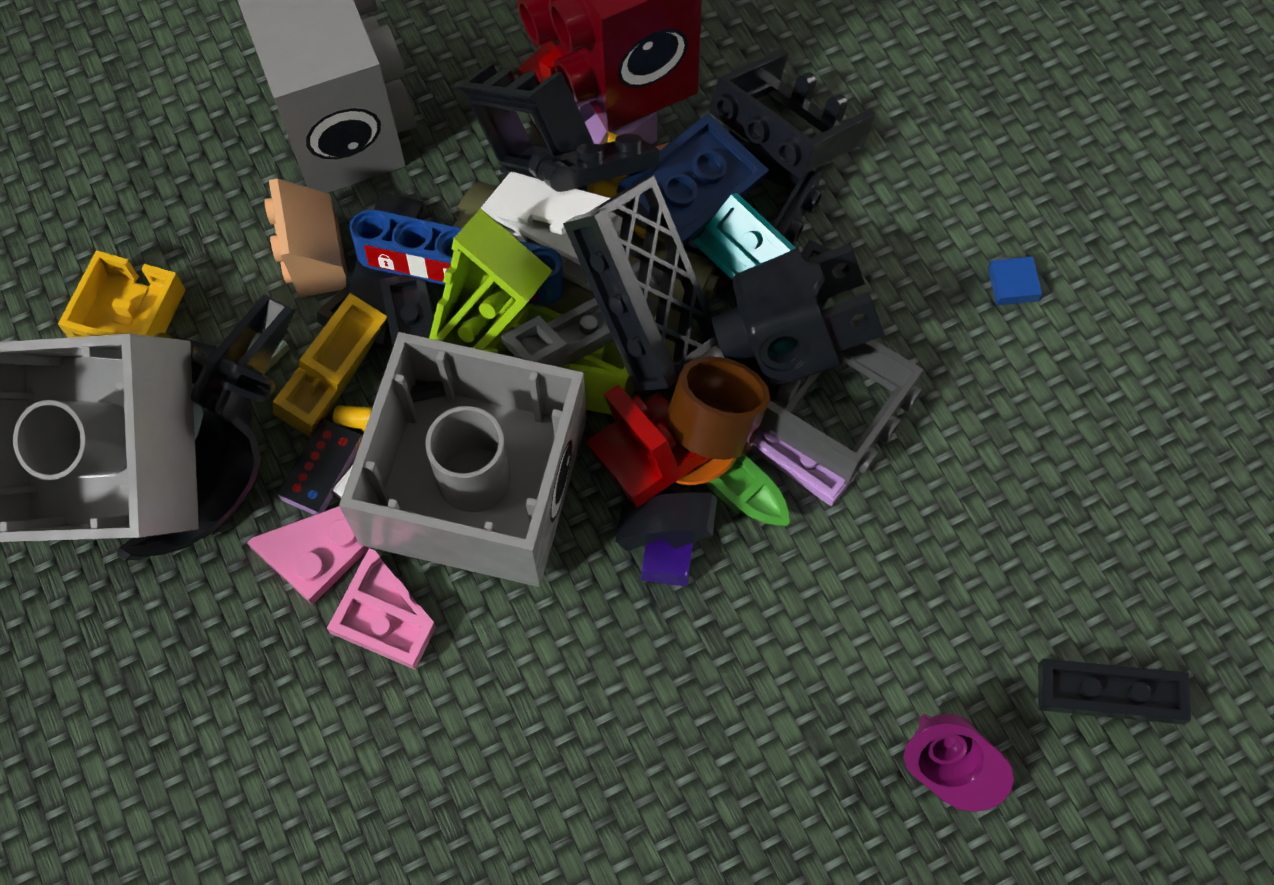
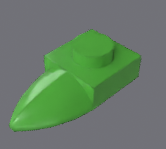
(752, 492)

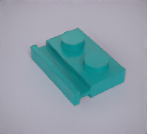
(740, 238)

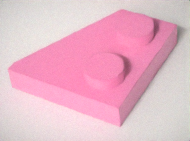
(311, 552)

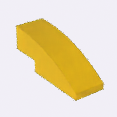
(328, 365)

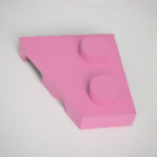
(382, 615)

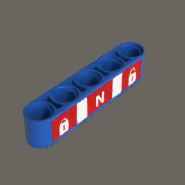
(424, 250)

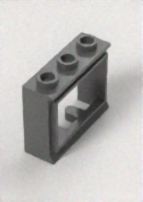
(874, 362)

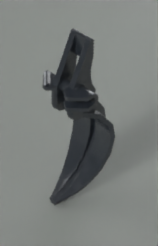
(225, 443)

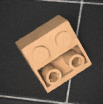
(306, 238)

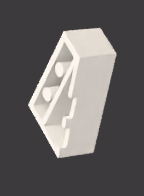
(537, 215)

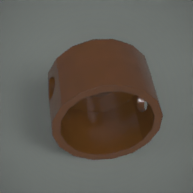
(717, 407)

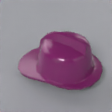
(958, 763)

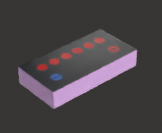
(320, 467)

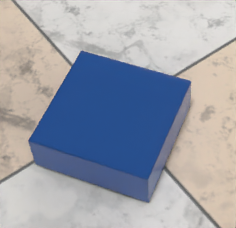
(1014, 281)

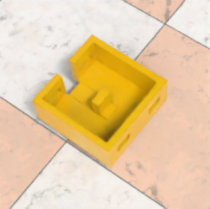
(114, 304)

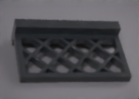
(624, 296)

